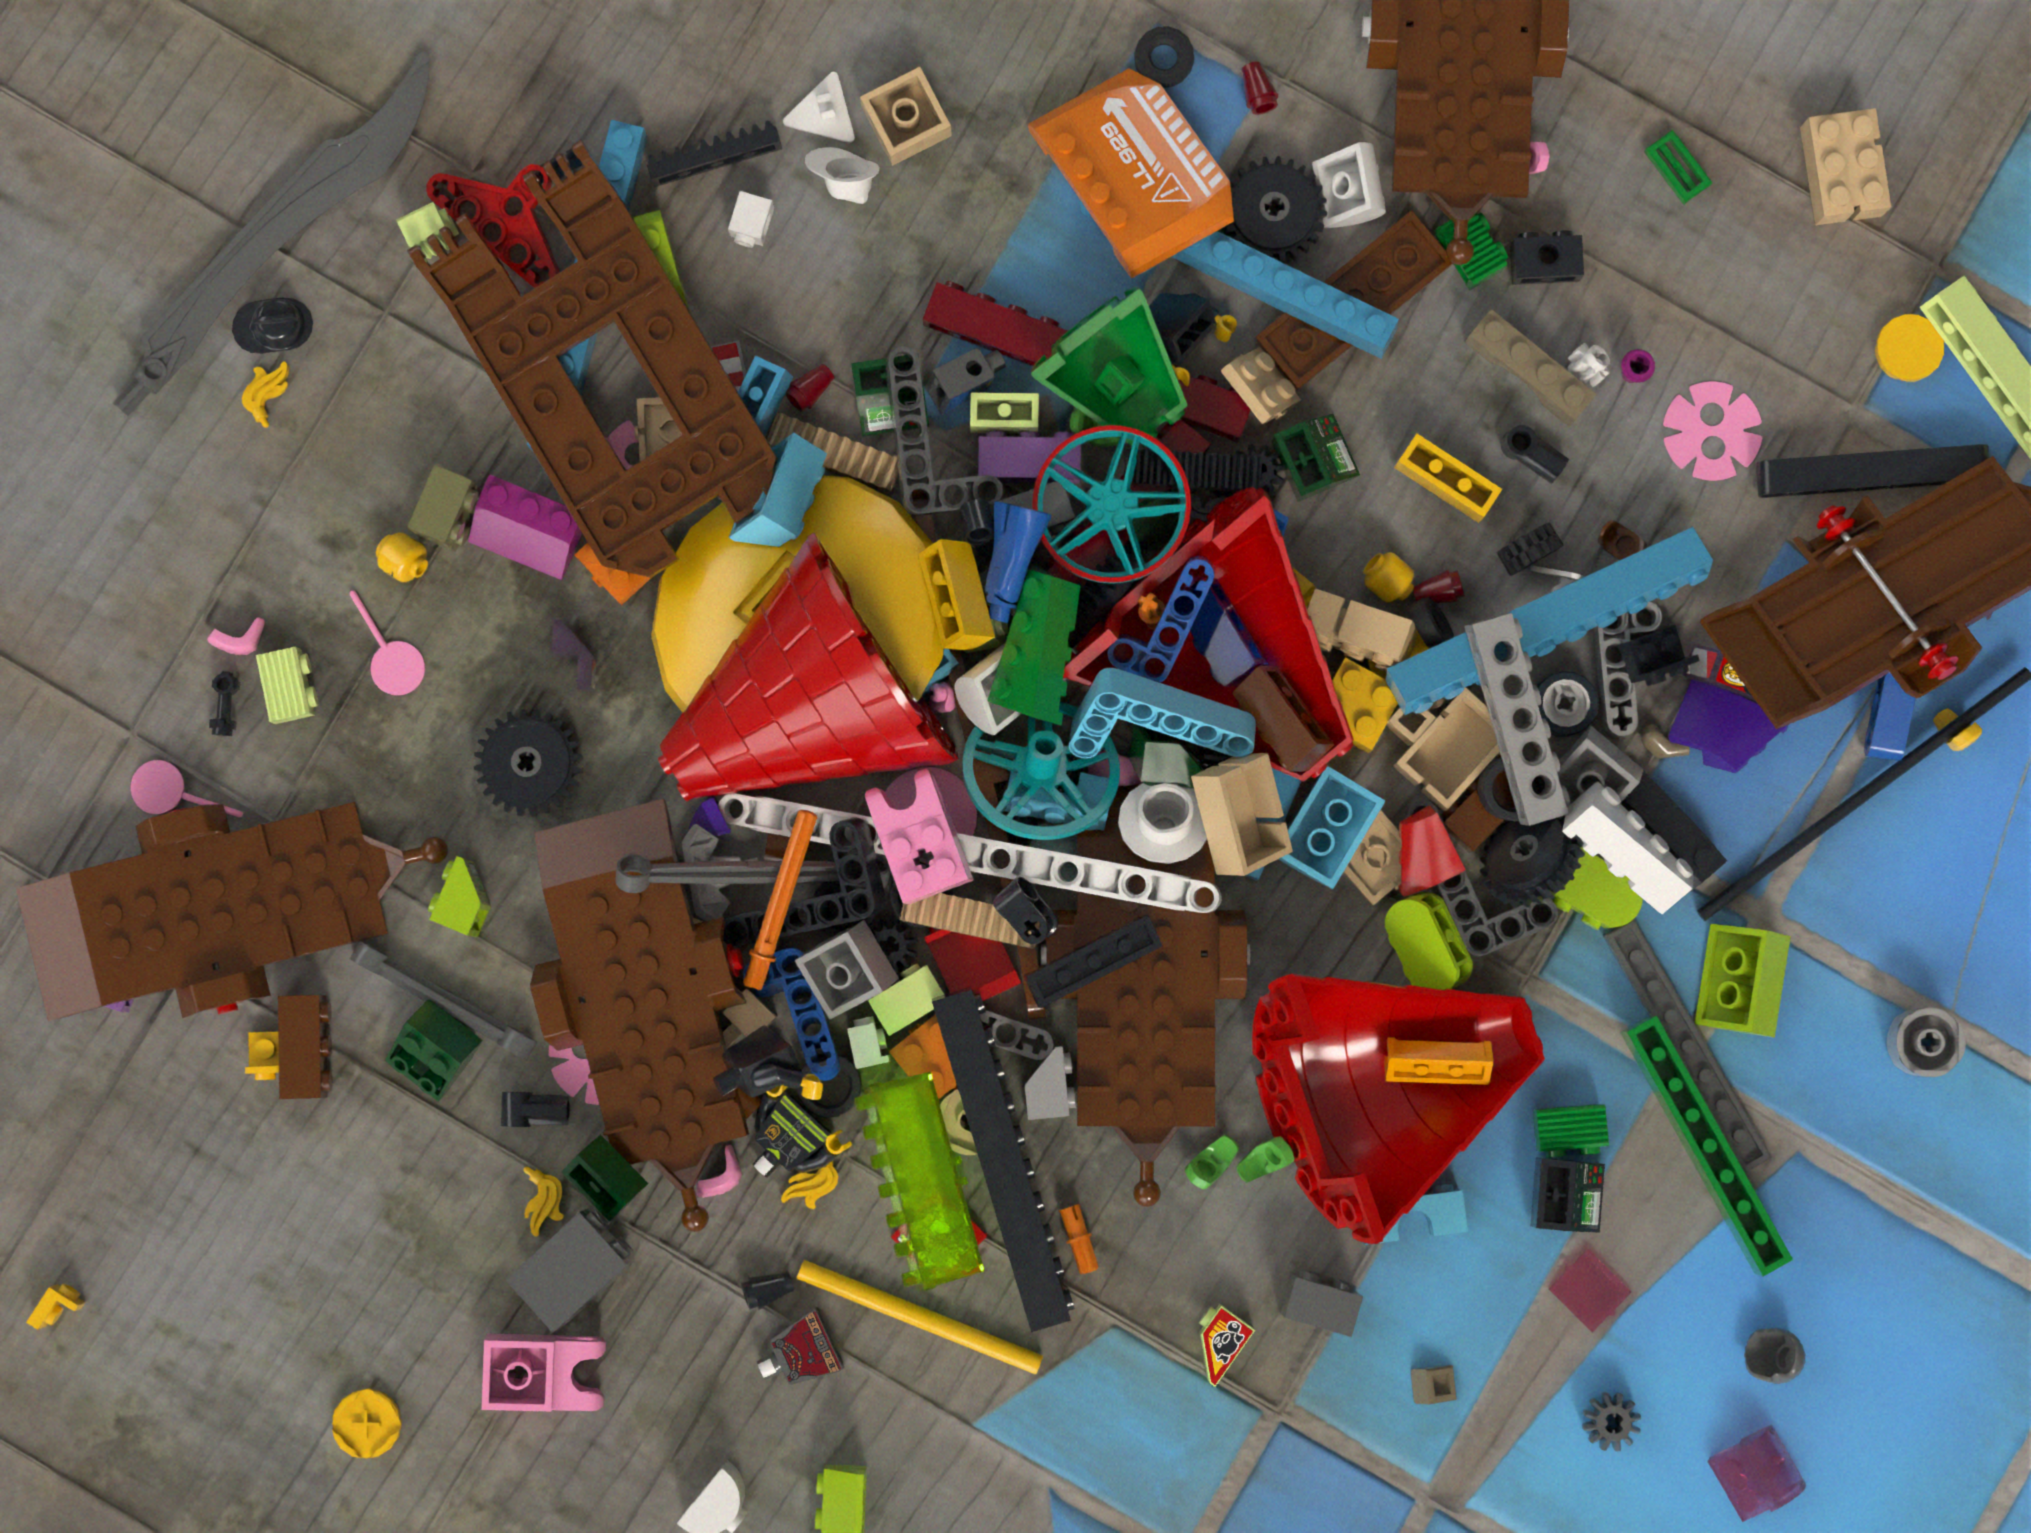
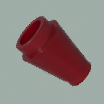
(1259, 91)
(809, 387)
(1441, 588)

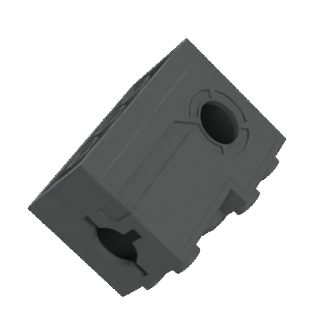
(571, 1269)

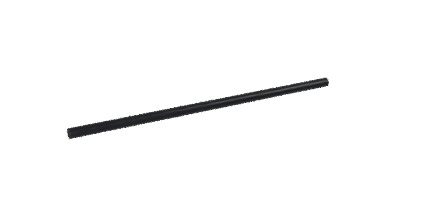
(1864, 794)

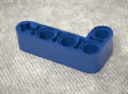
(1170, 618)
(1889, 720)
(803, 1015)

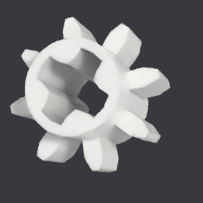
(1589, 364)

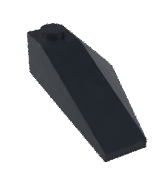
(1675, 828)

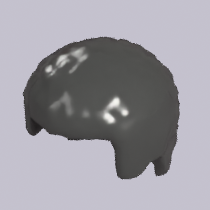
(1774, 1355)

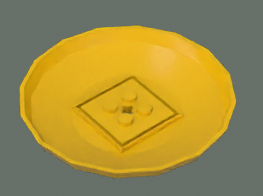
(722, 583)

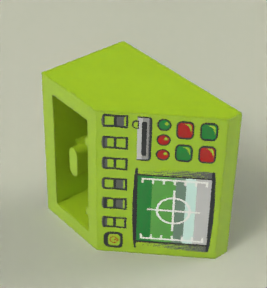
(463, 899)

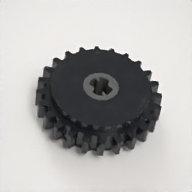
(1291, 193)
(504, 760)
(1530, 861)

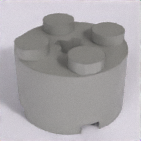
(1935, 1024)

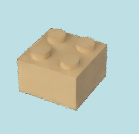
(906, 116)

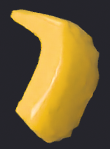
(1962, 739)

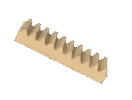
(843, 455)
(963, 917)

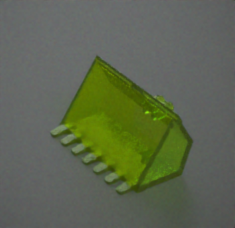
(920, 1181)

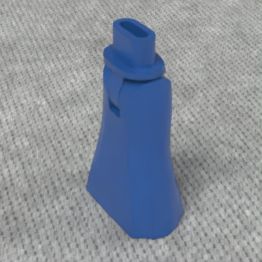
(1015, 540)

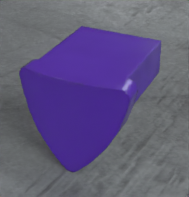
(710, 818)

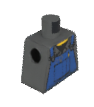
(952, 383)

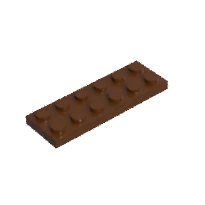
(1381, 275)

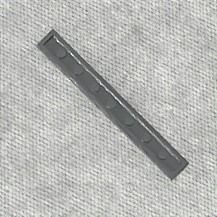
(1662, 1000)

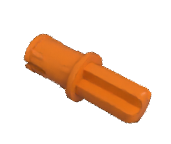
(1150, 610)
(1079, 1239)

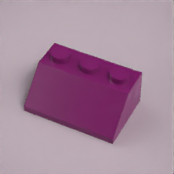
(524, 527)

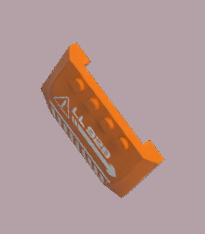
(1137, 169)

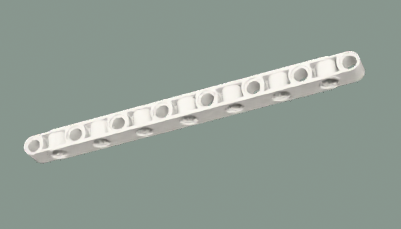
(1031, 863)

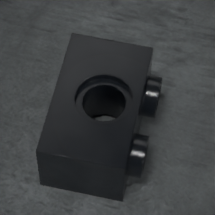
(1529, 269)

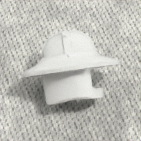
(1162, 822)

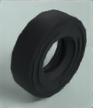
(1164, 36)
(1430, 622)

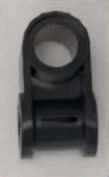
(1023, 909)

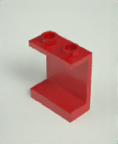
(972, 963)

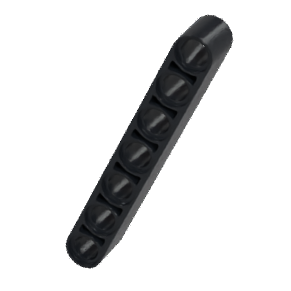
(1866, 470)

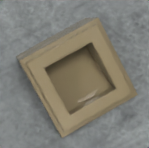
(1433, 1384)

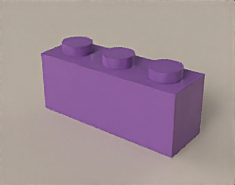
(1023, 456)

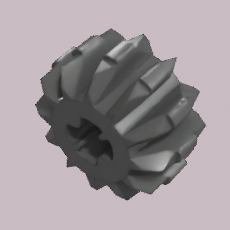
(1623, 1421)

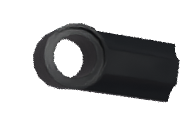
(1537, 455)
(978, 526)
(525, 1109)

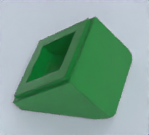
(1119, 380)

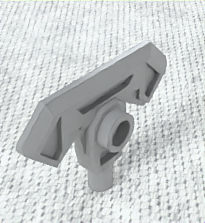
(707, 899)

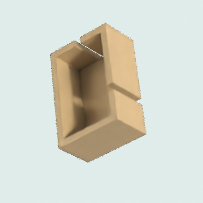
(1845, 166)
(1361, 630)
(1451, 750)
(1229, 802)

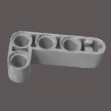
(1609, 671)

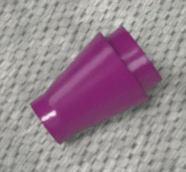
(1642, 362)

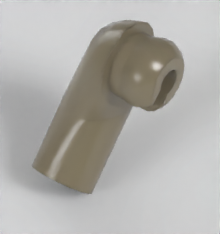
(1660, 745)

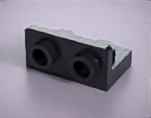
(1655, 655)

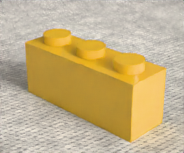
(1448, 478)
(956, 595)

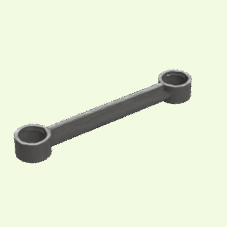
(461, 1010)

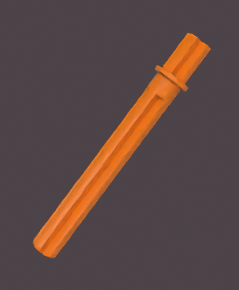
(780, 899)

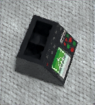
(1567, 1195)

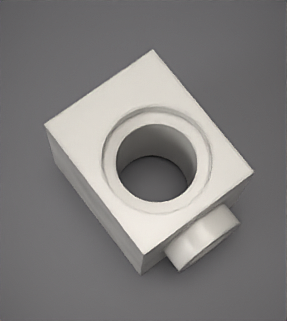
(750, 219)

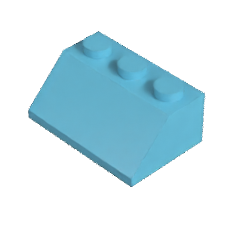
(781, 511)
(1330, 826)

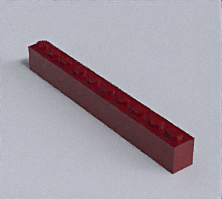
(1027, 339)

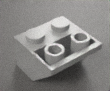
(1047, 1088)

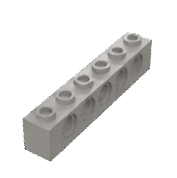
(1482, 638)

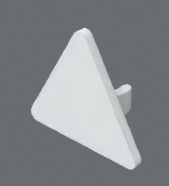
(823, 112)
(1565, 577)

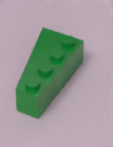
(1037, 649)

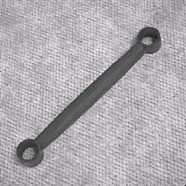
(726, 872)

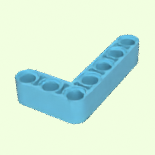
(1159, 708)

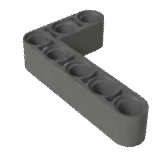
(920, 447)
(1477, 921)

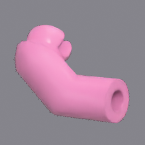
(942, 699)

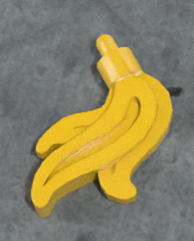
(264, 388)
(812, 1185)
(546, 1201)

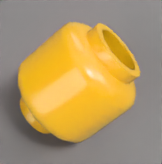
(402, 557)
(1388, 577)

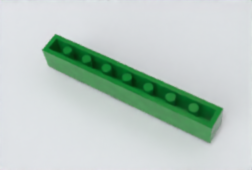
(1706, 1146)

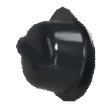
(272, 325)

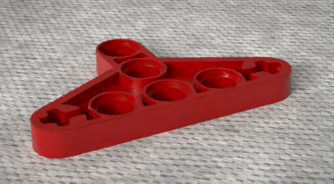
(491, 208)

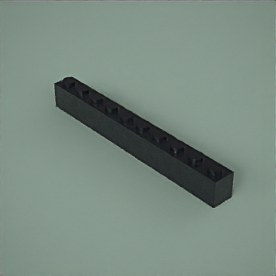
(1001, 1158)

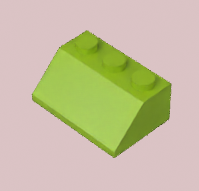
(1742, 980)
(843, 1499)

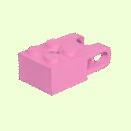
(915, 830)
(549, 1373)

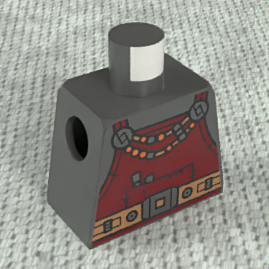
(802, 1351)

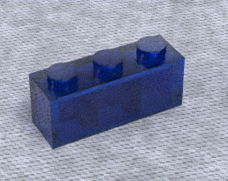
(1222, 637)

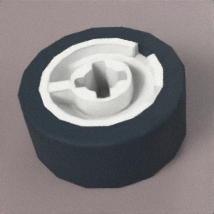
(1582, 703)

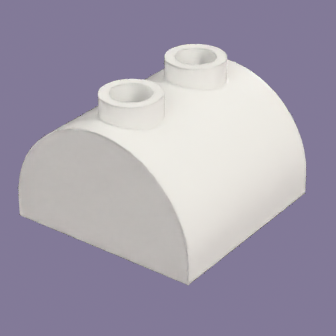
(1350, 186)
(973, 692)
(718, 1504)

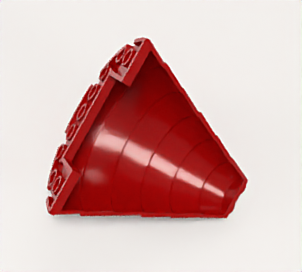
(1265, 592)
(801, 697)
(1369, 1142)

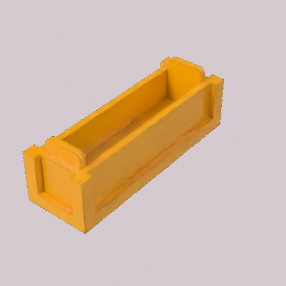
(1438, 1062)

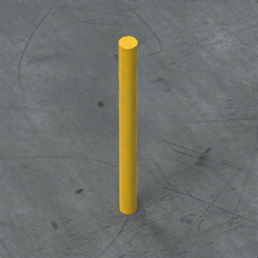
(919, 1317)

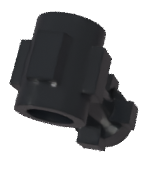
(226, 686)

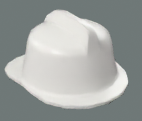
(844, 173)

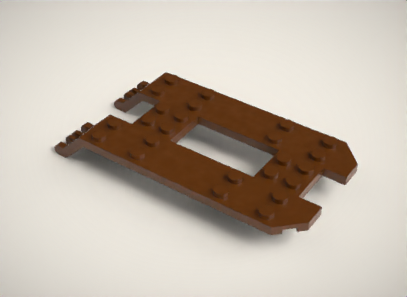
(520, 350)

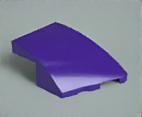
(1722, 726)

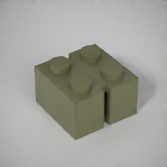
(445, 508)

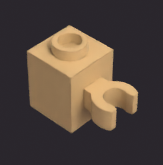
(1412, 725)
(747, 1017)

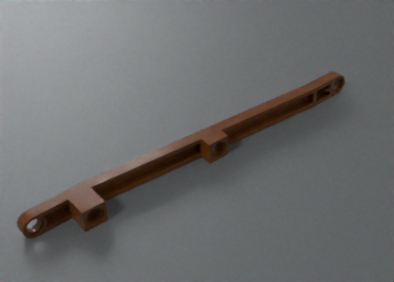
(986, 777)

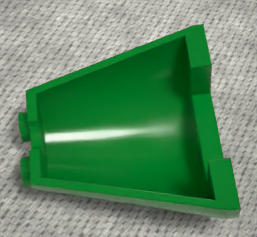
(1103, 335)

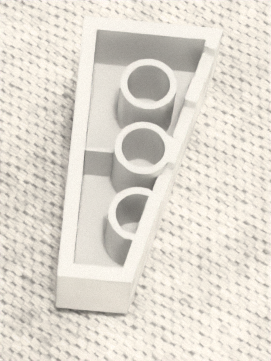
(1628, 847)

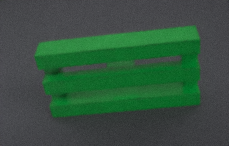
(1667, 174)

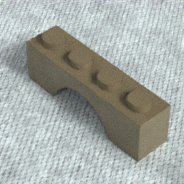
(1551, 382)

